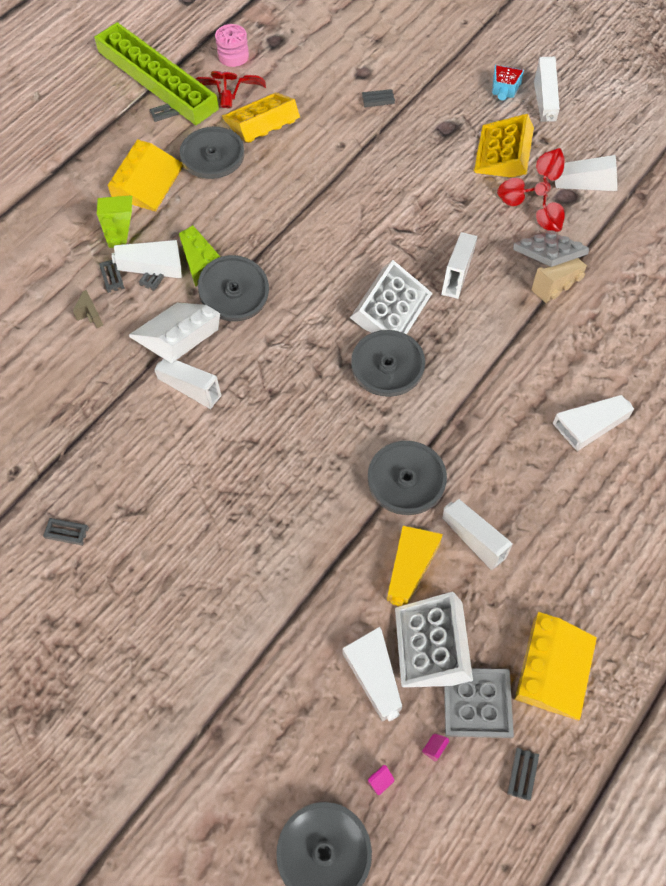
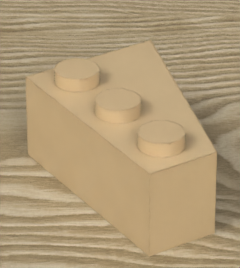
(555, 279)

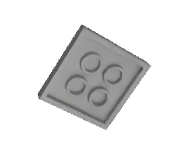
(551, 248)
(480, 706)

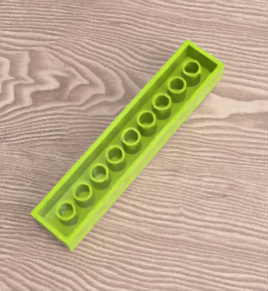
(157, 73)

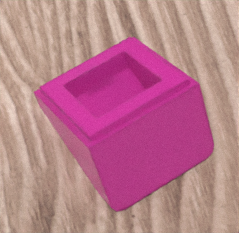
(435, 746)
(381, 780)

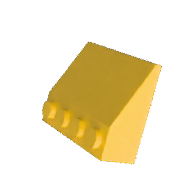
(262, 116)
(505, 147)
(145, 175)
(556, 666)

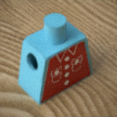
(506, 81)

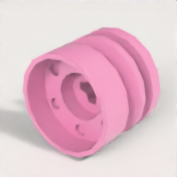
(232, 45)

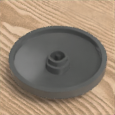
(212, 152)
(233, 287)
(388, 363)
(407, 477)
(324, 847)

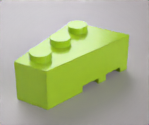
(115, 218)
(197, 252)

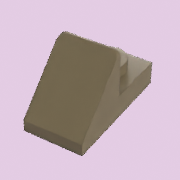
(86, 308)

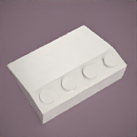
(391, 301)
(177, 330)
(433, 642)

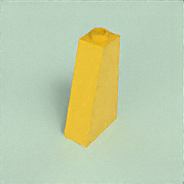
(412, 559)

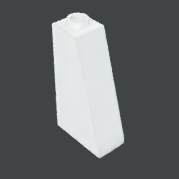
(547, 89)
(590, 174)
(149, 257)
(459, 265)
(190, 381)
(593, 420)
(477, 533)
(374, 672)

